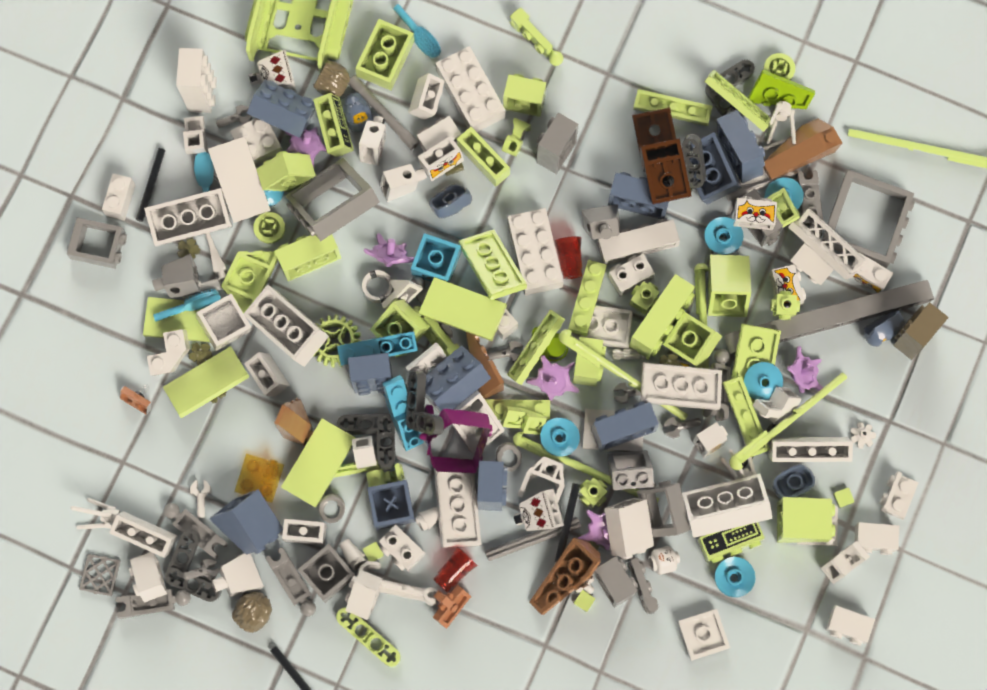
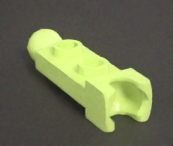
(521, 22)
(437, 335)

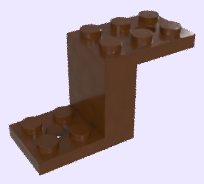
(661, 156)

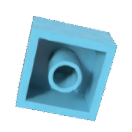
(435, 259)

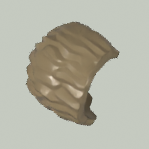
(332, 79)
(252, 611)

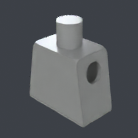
(601, 222)
(179, 278)

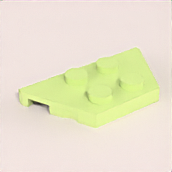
(249, 276)

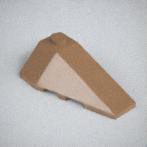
(813, 142)
(496, 383)
(294, 422)
(568, 574)

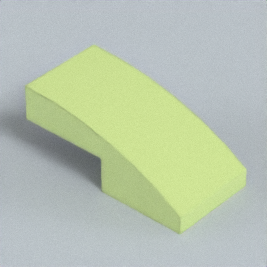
(523, 419)

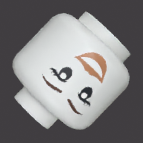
(663, 560)

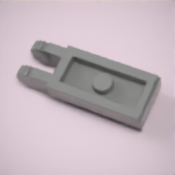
(644, 587)

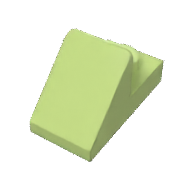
(786, 211)

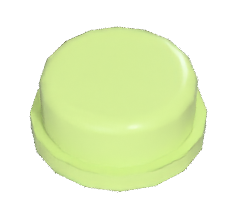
(780, 65)
(269, 227)

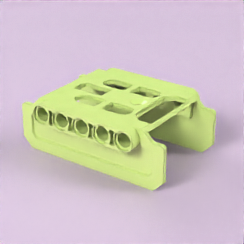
(301, 12)

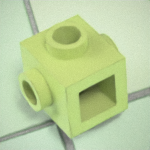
(639, 300)
(778, 308)
(589, 499)

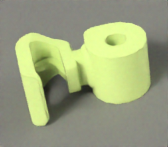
(513, 142)
(379, 477)

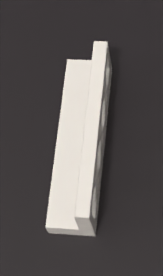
(822, 249)

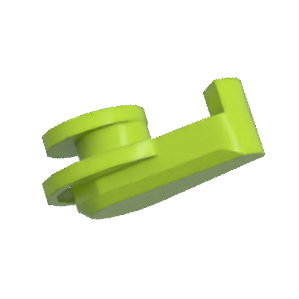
(554, 349)

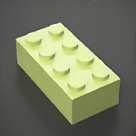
(662, 316)

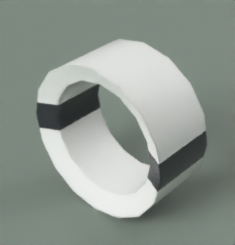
(374, 274)

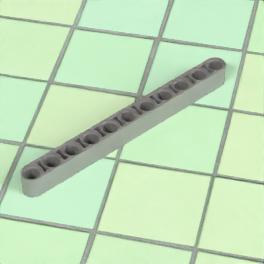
(845, 313)

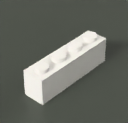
(639, 241)
(810, 449)

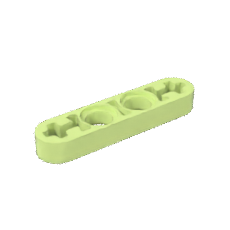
(368, 637)

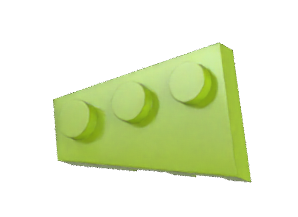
(773, 88)

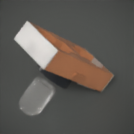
(137, 398)

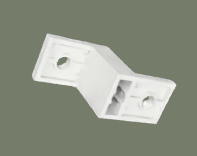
(473, 403)

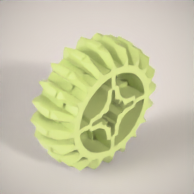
(339, 334)

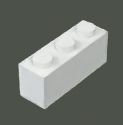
(143, 534)

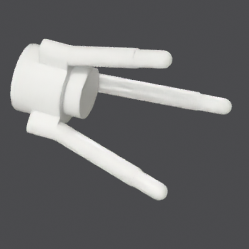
(782, 113)
(743, 472)
(107, 516)

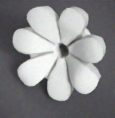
(860, 438)
(586, 586)

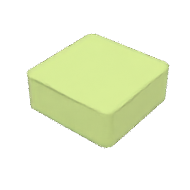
(843, 497)
(373, 552)
(584, 601)

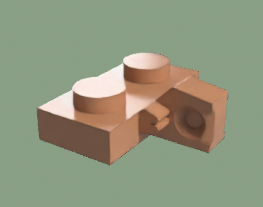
(450, 605)

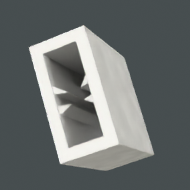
(629, 528)

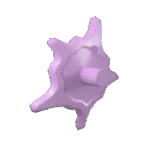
(307, 144)
(389, 252)
(805, 372)
(553, 379)
(597, 530)

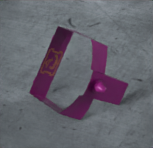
(460, 417)

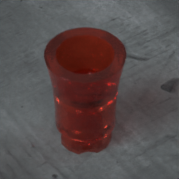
(570, 256)
(454, 570)

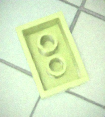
(384, 54)
(306, 255)

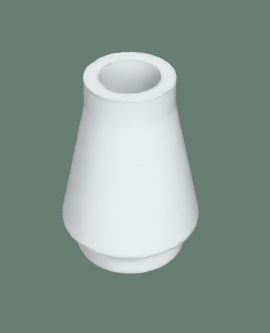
(427, 518)
(352, 554)

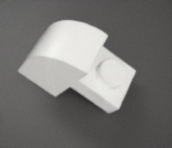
(194, 135)
(779, 405)
(364, 452)
(845, 562)

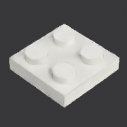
(703, 634)

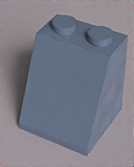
(248, 522)

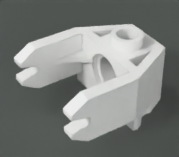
(539, 469)

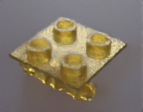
(261, 475)

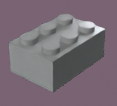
(556, 142)

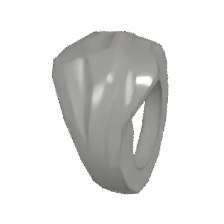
(509, 446)
(332, 496)

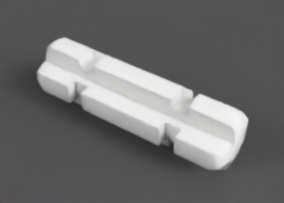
(626, 354)

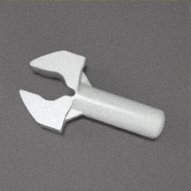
(200, 497)

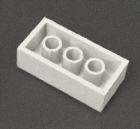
(196, 80)
(470, 89)
(188, 217)
(535, 251)
(286, 325)
(727, 505)

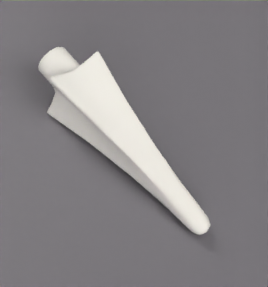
(218, 265)

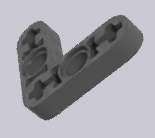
(715, 98)
(691, 168)
(415, 416)
(376, 427)
(176, 565)

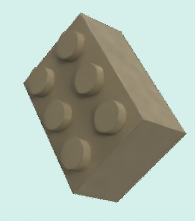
(919, 330)

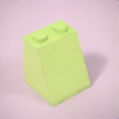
(729, 285)
(805, 520)

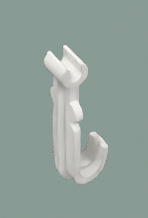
(401, 589)

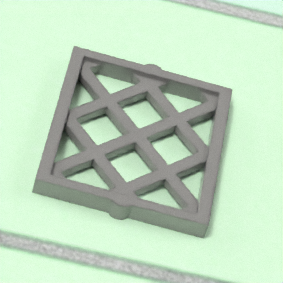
(91, 580)

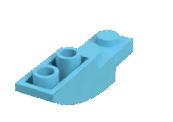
(392, 344)
(396, 401)

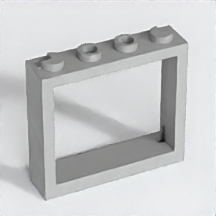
(907, 196)
(342, 214)

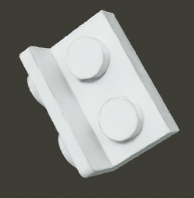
(898, 496)

